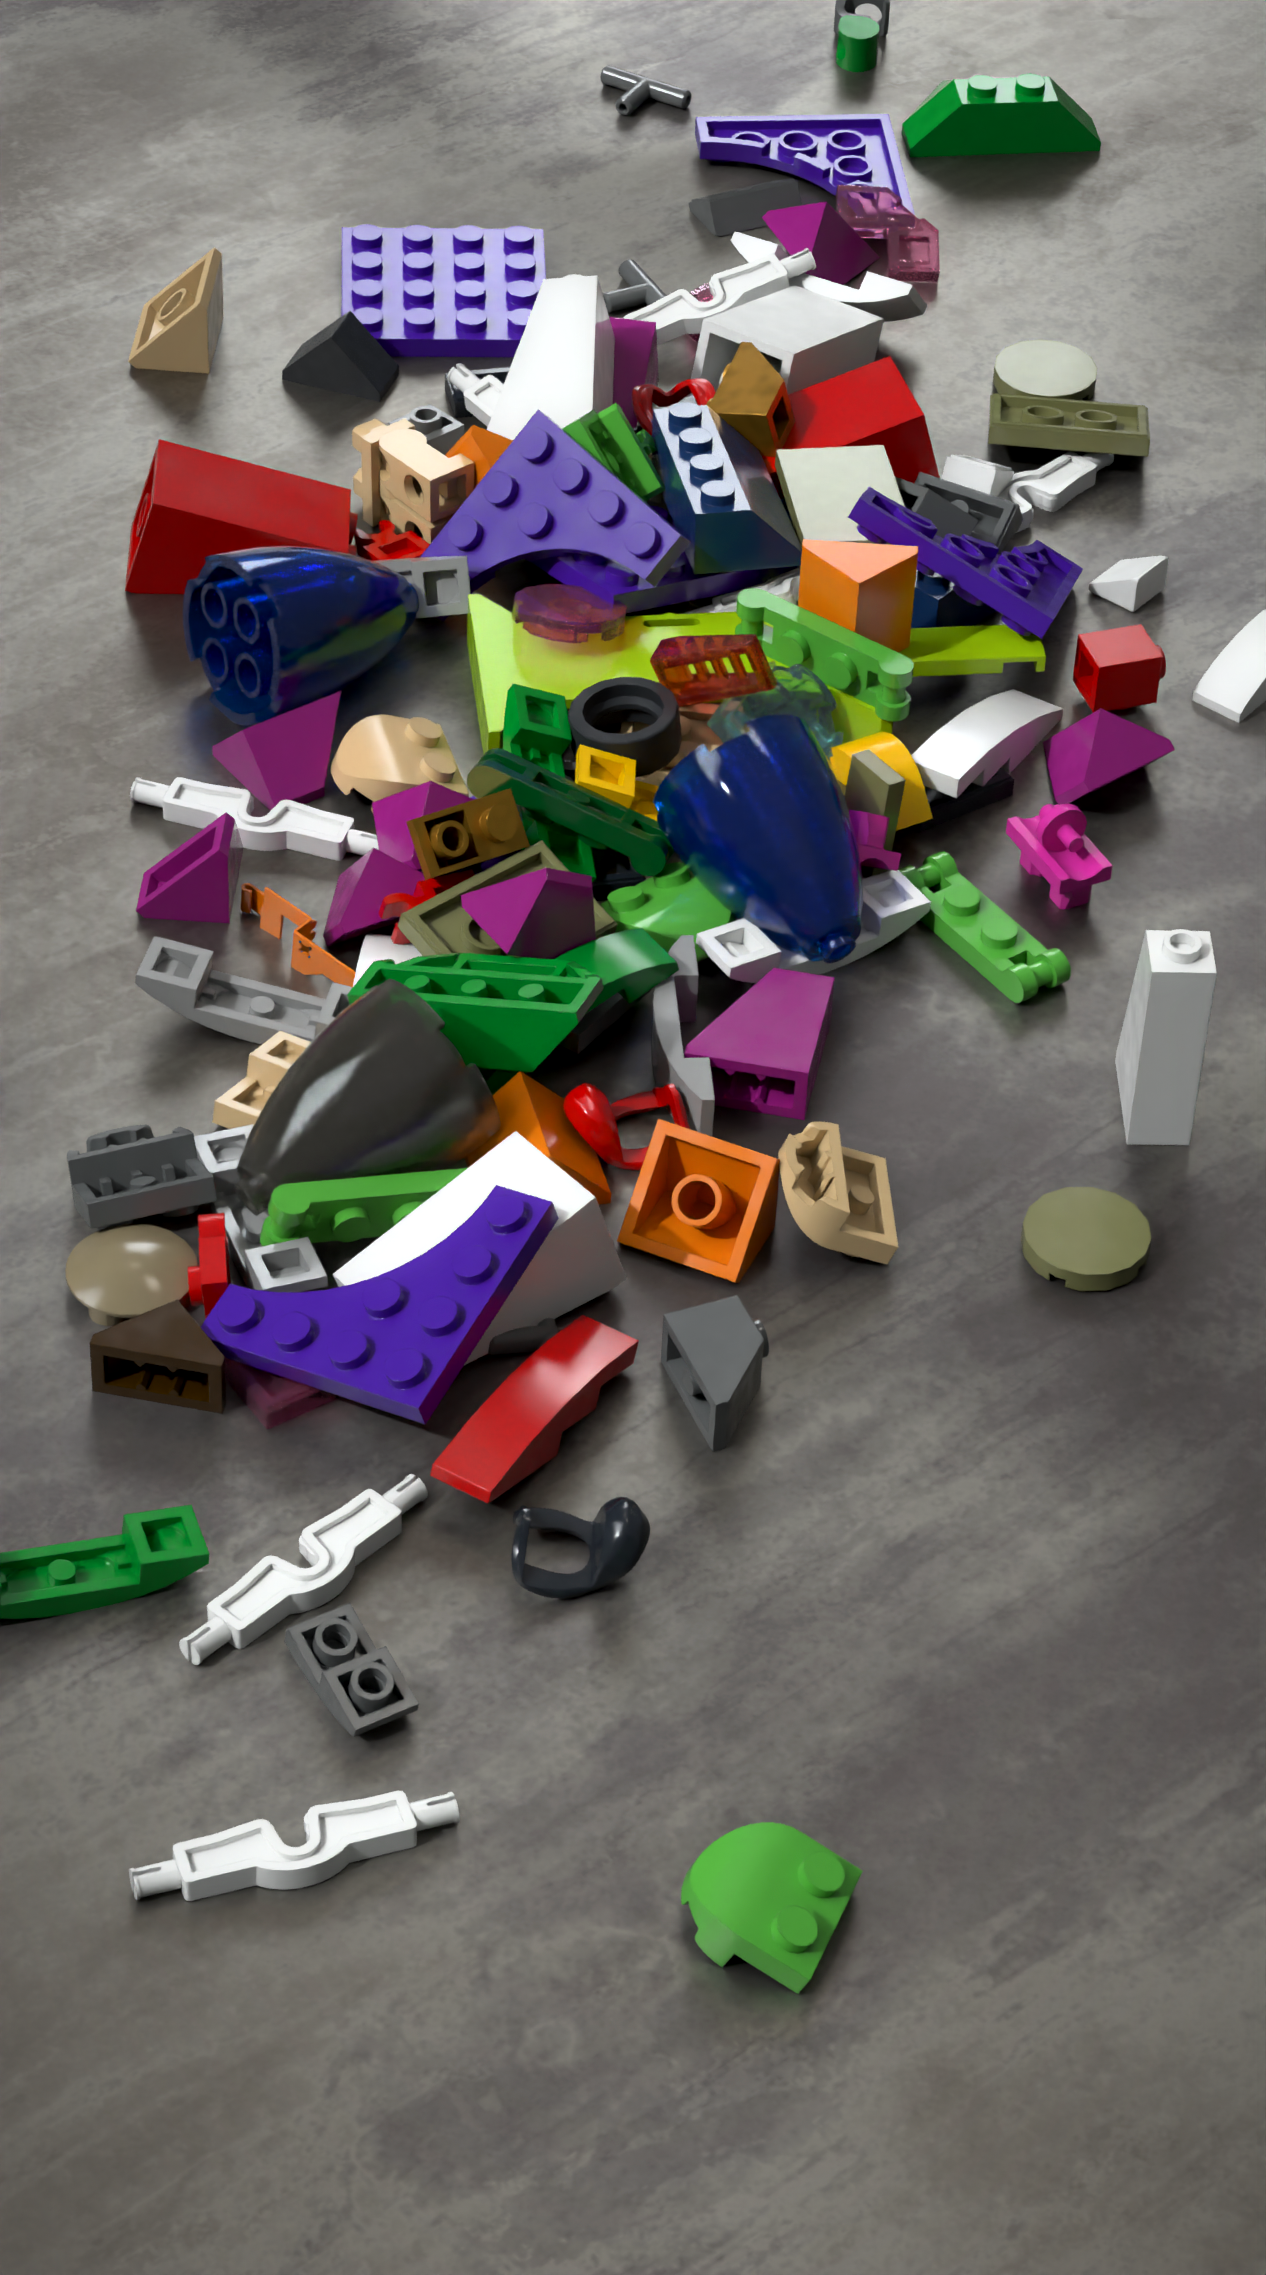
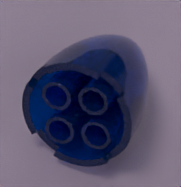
(291, 625)
(770, 835)

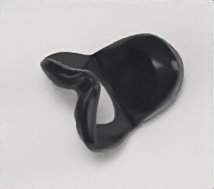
(614, 1542)

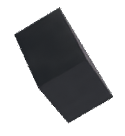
(344, 361)

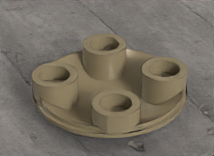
(129, 1271)

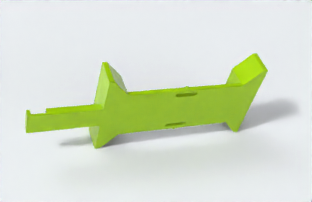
(508, 655)

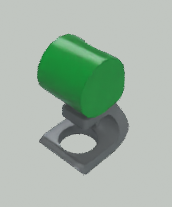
(859, 34)

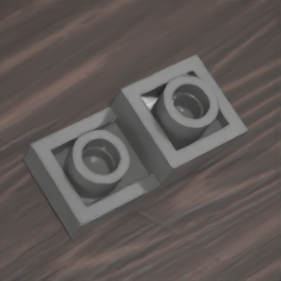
(348, 1672)

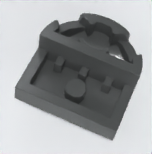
(138, 1176)

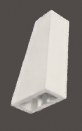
(1165, 1036)

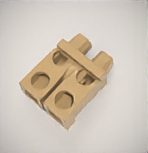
(408, 479)

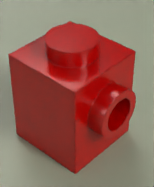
(1118, 668)

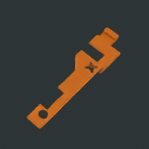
(312, 962)

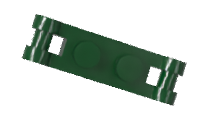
(556, 799)

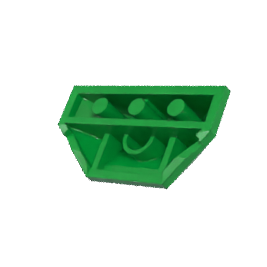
(998, 118)
(495, 1006)

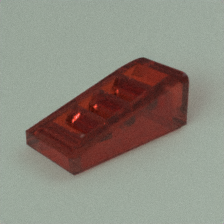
(676, 653)

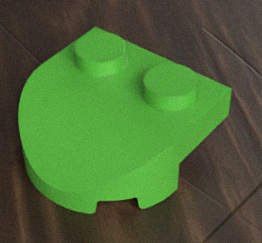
(668, 907)
(768, 1899)

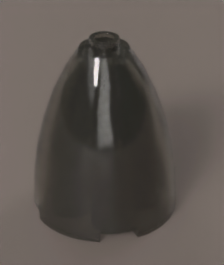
(369, 1100)

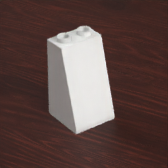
(798, 334)
(561, 359)
(567, 1270)

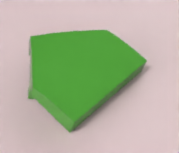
(619, 449)

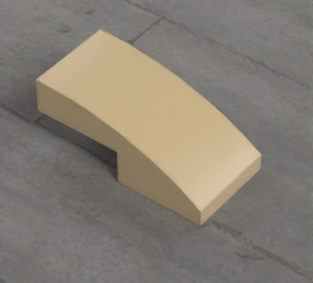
(265, 1069)

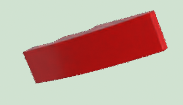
(528, 1412)

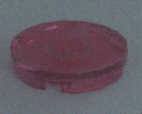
(567, 613)

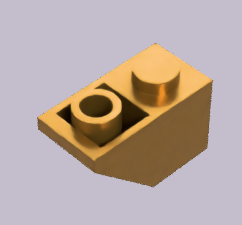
(754, 400)
(467, 834)

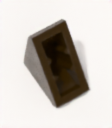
(160, 1360)

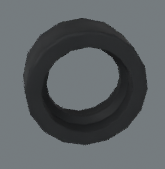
(628, 701)

